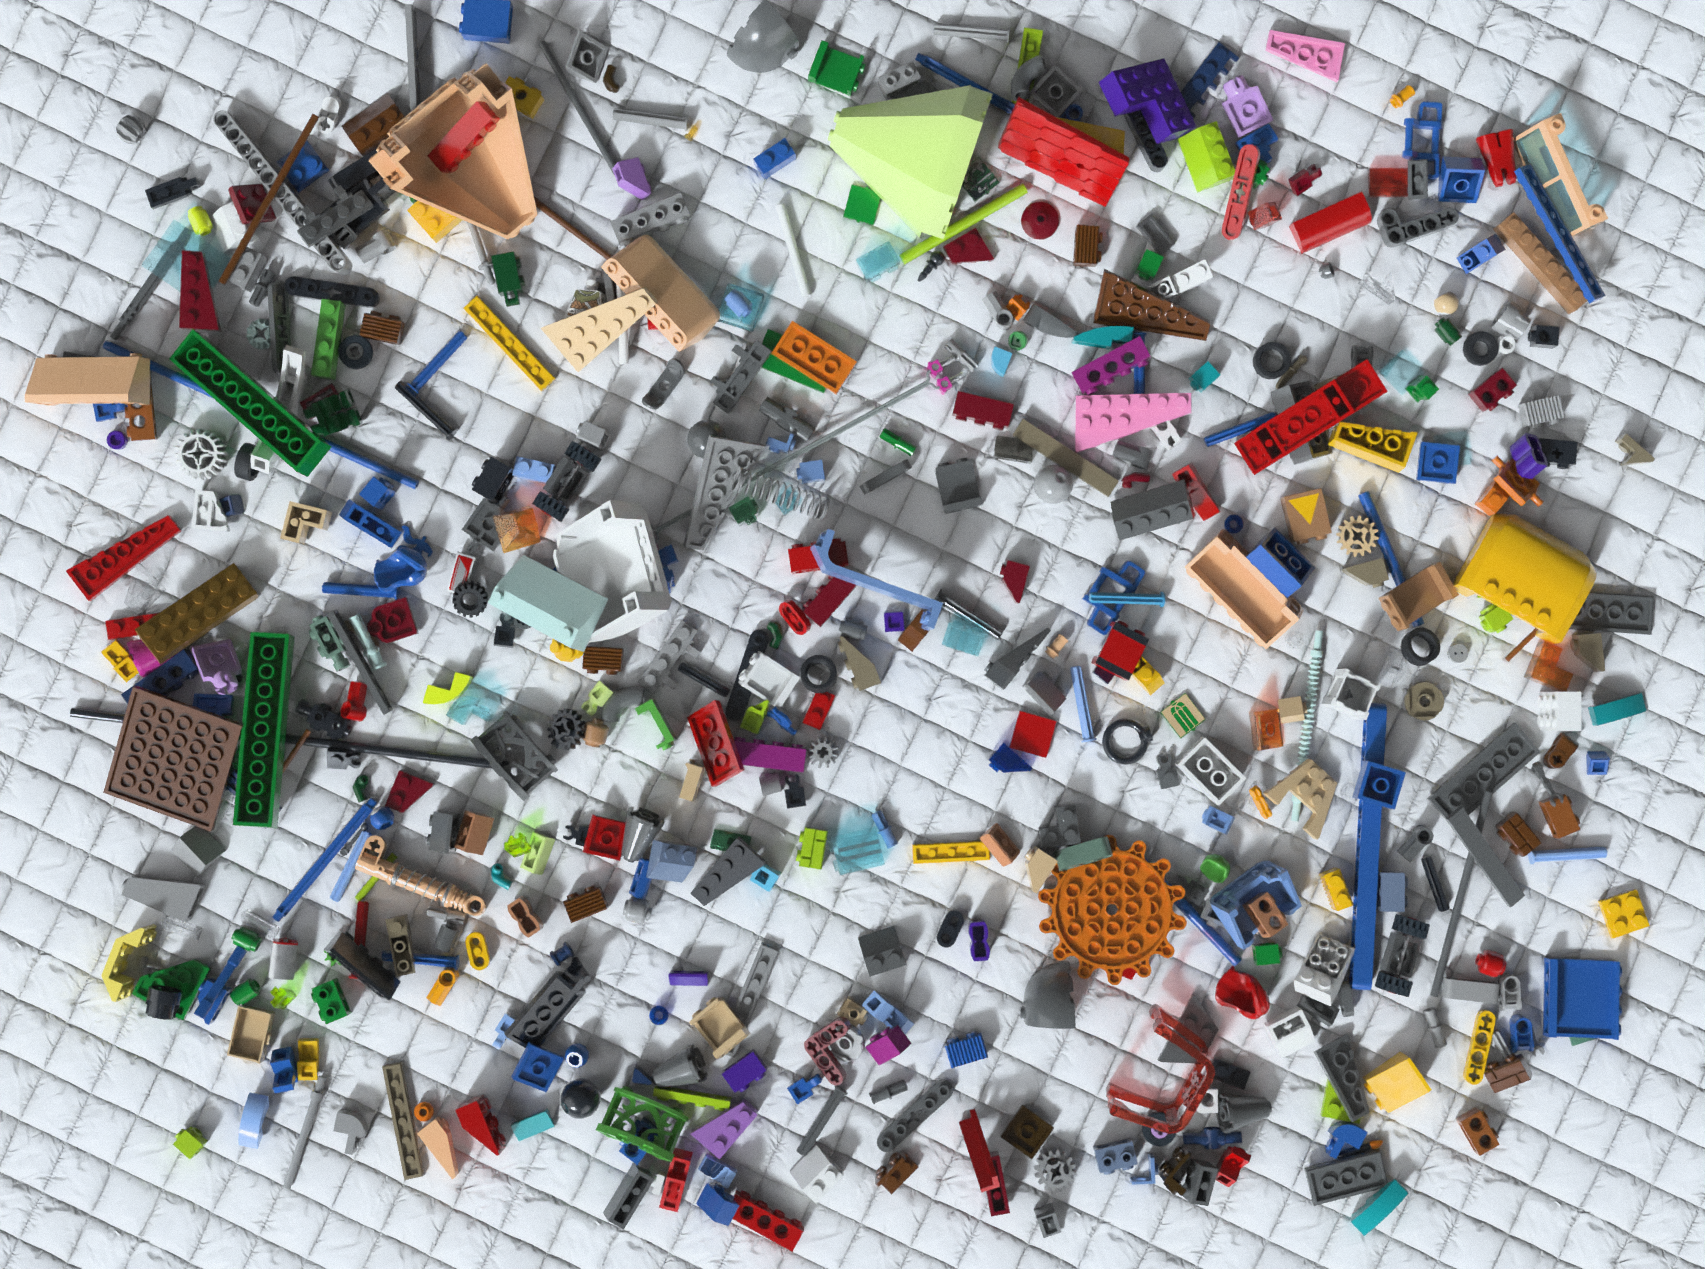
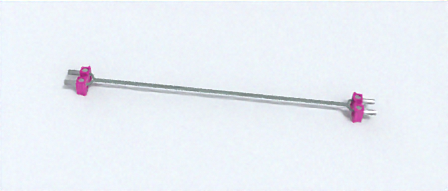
(934, 369)

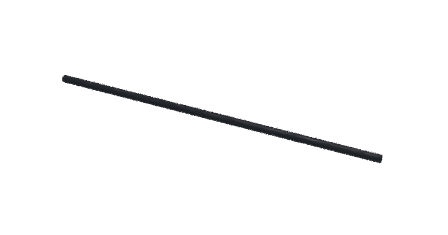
(329, 743)

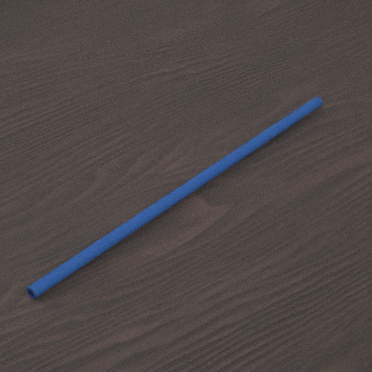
(337, 449)

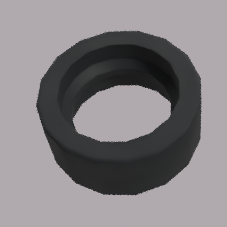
(1271, 346)
(242, 464)
(1431, 639)
(818, 659)

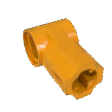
(442, 986)

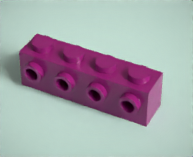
(771, 756)

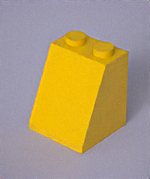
(1395, 1083)

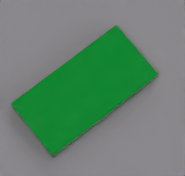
(781, 368)

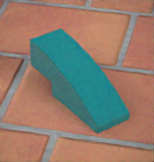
(1104, 336)
(1617, 709)
(1379, 1206)

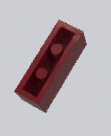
(982, 410)
(827, 600)
(997, 1197)

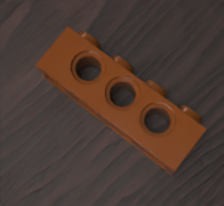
(148, 430)

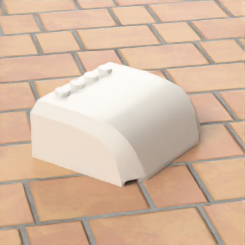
(617, 558)

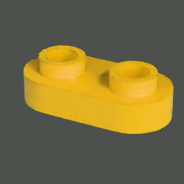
(475, 951)

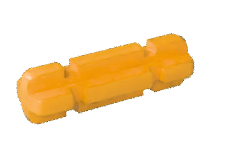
(1260, 802)

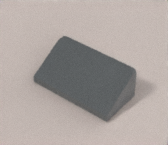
(1417, 179)

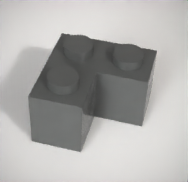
(1066, 830)

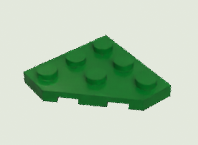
(184, 976)

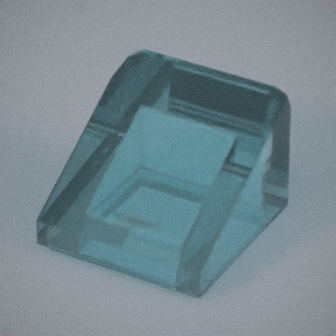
(783, 509)

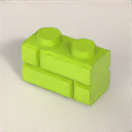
(813, 848)

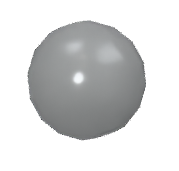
(1053, 484)

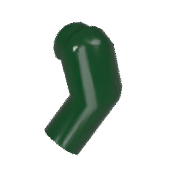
(777, 632)
(359, 787)

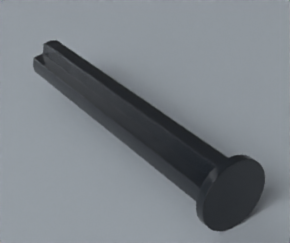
(426, 410)

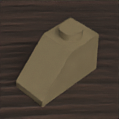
(1368, 573)
(1589, 650)

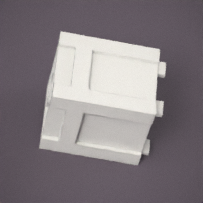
(1360, 688)

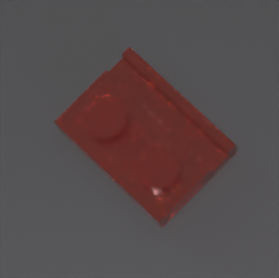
(1387, 182)

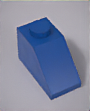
(219, 1001)

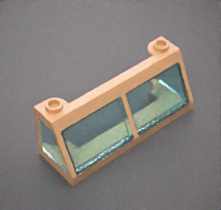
(1547, 157)

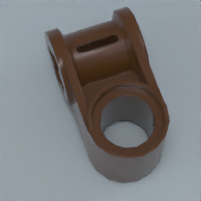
(1562, 748)

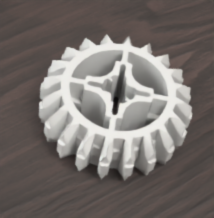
(199, 447)

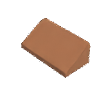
(1000, 845)

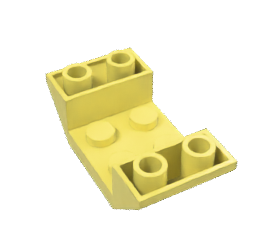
(117, 984)

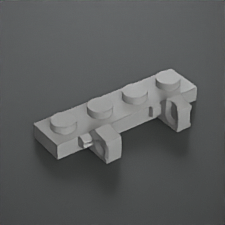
(677, 645)

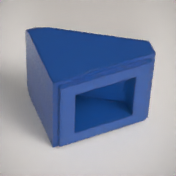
(1597, 762)

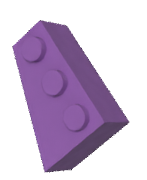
(725, 1128)

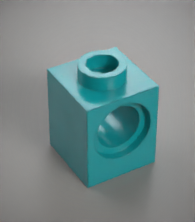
(1203, 377)

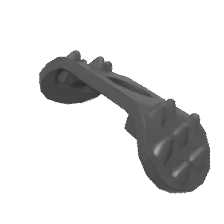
(673, 374)

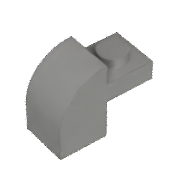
(354, 1125)

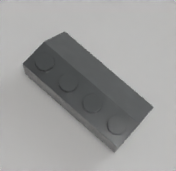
(1285, 398)
(1152, 510)

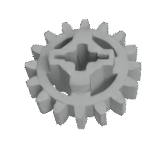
(1058, 1162)

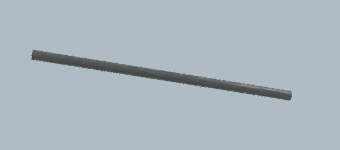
(1459, 901)

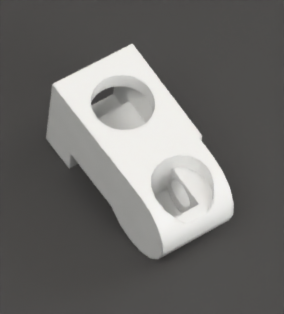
(1167, 434)

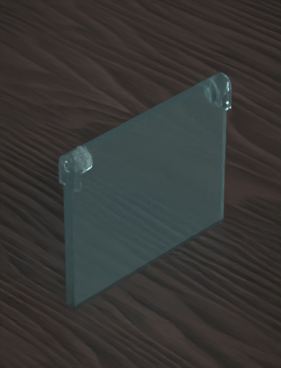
(167, 255)

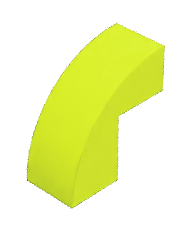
(437, 695)

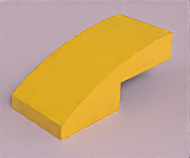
(121, 660)
(308, 1059)

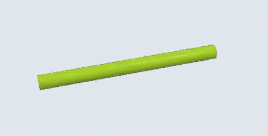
(964, 223)

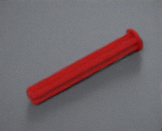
(361, 925)

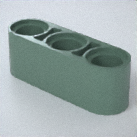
(1083, 853)

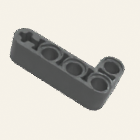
(1419, 225)

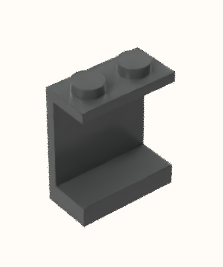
(958, 486)

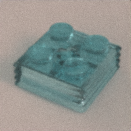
(729, 317)

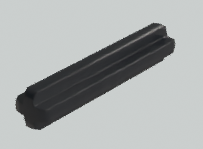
(703, 679)
(1435, 883)

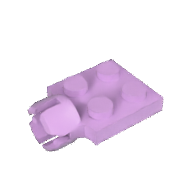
(1245, 106)
(218, 664)

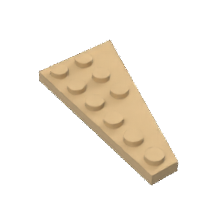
(594, 329)

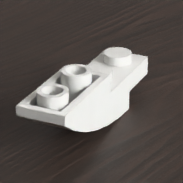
(1182, 281)

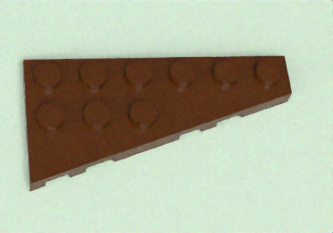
(1131, 305)

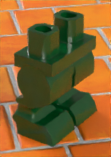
(327, 413)

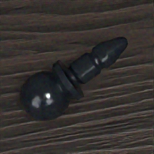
(936, 259)

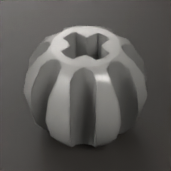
(130, 129)

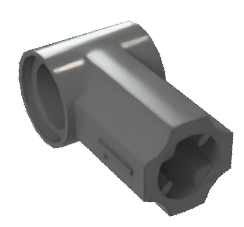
(1137, 456)
(1413, 844)

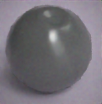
(699, 435)

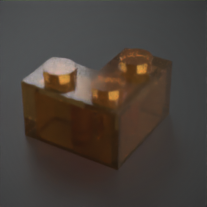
(1543, 668)

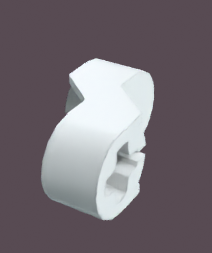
(331, 105)

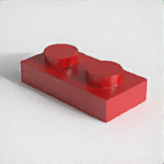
(818, 709)

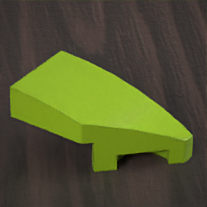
(755, 717)

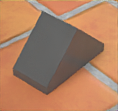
(1047, 1220)

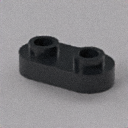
(950, 928)

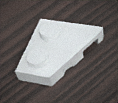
(208, 512)

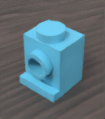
(766, 883)

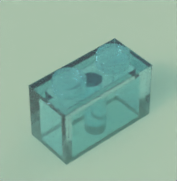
(878, 262)
(963, 639)

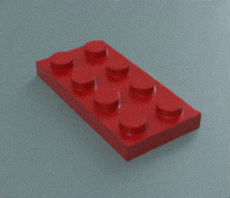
(715, 743)

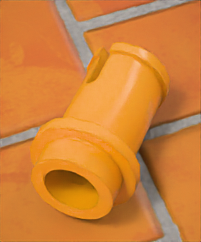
(1398, 99)

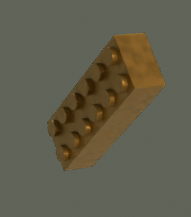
(196, 613)

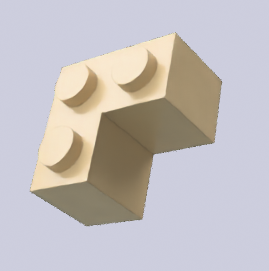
(299, 519)

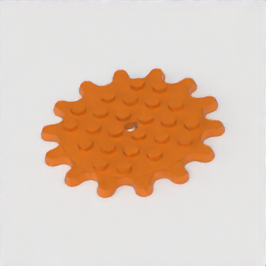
(1117, 939)

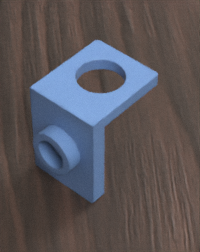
(1153, 1170)

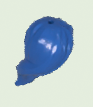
(401, 568)

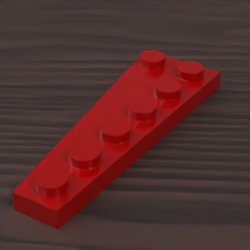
(110, 565)

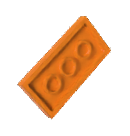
(814, 357)

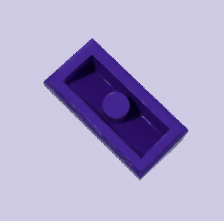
(688, 978)

